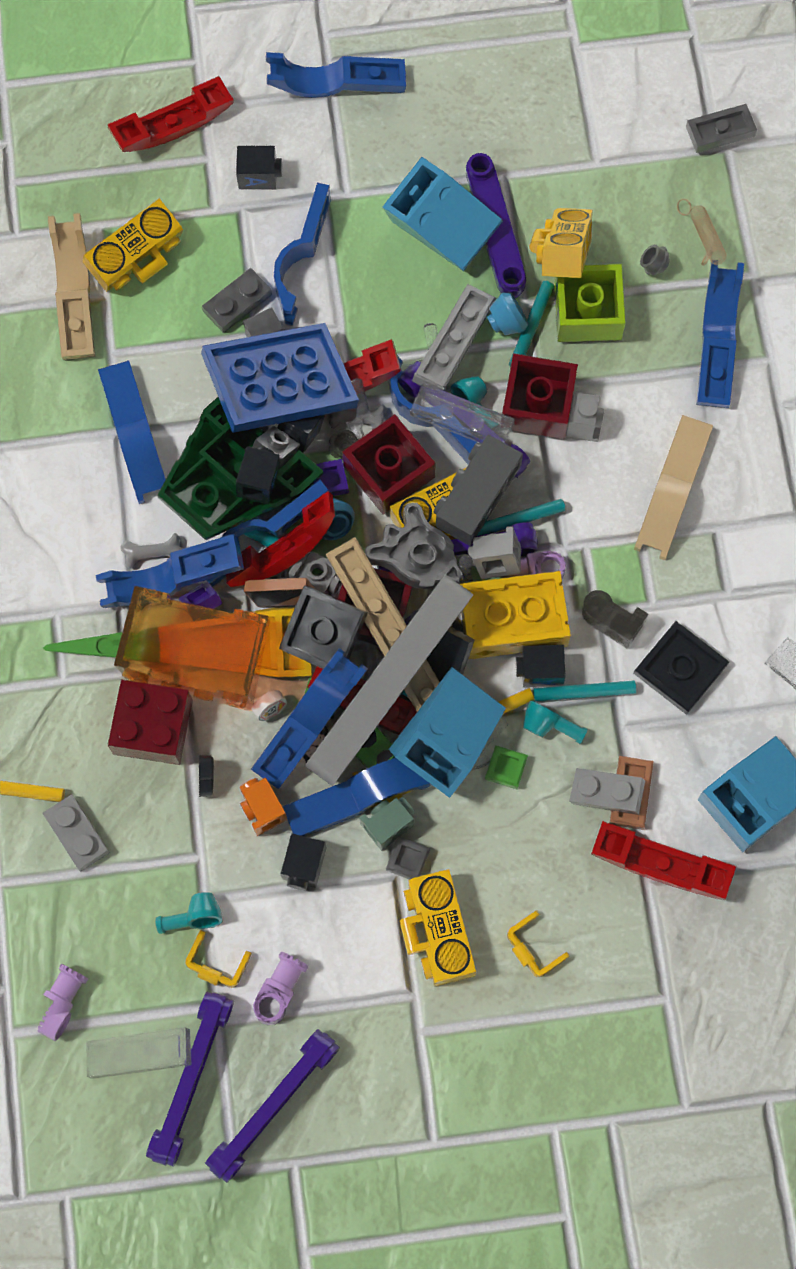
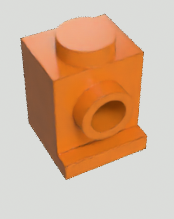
(261, 805)

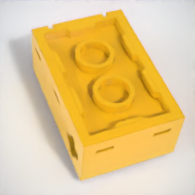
(516, 614)

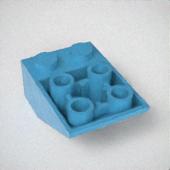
(441, 214)
(448, 732)
(753, 794)

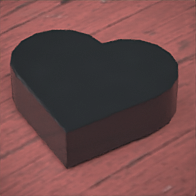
(206, 775)

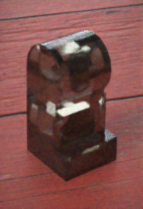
(612, 619)

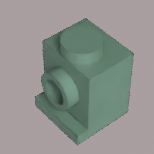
(388, 821)

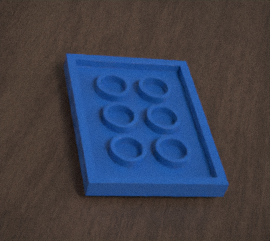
(279, 377)

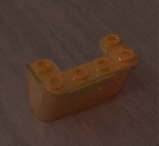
(192, 647)

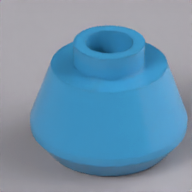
(507, 315)
(341, 522)

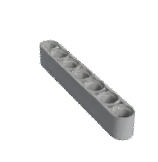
(389, 680)

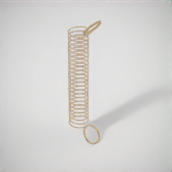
(706, 238)

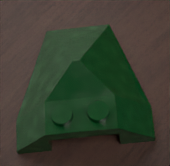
(205, 477)

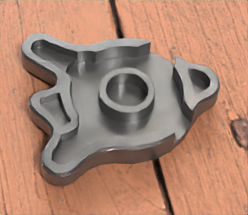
(416, 552)

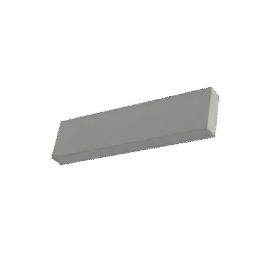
(454, 338)

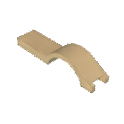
(72, 289)
(674, 485)

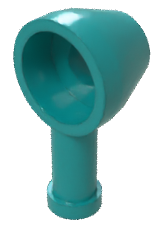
(470, 389)
(541, 720)
(201, 914)

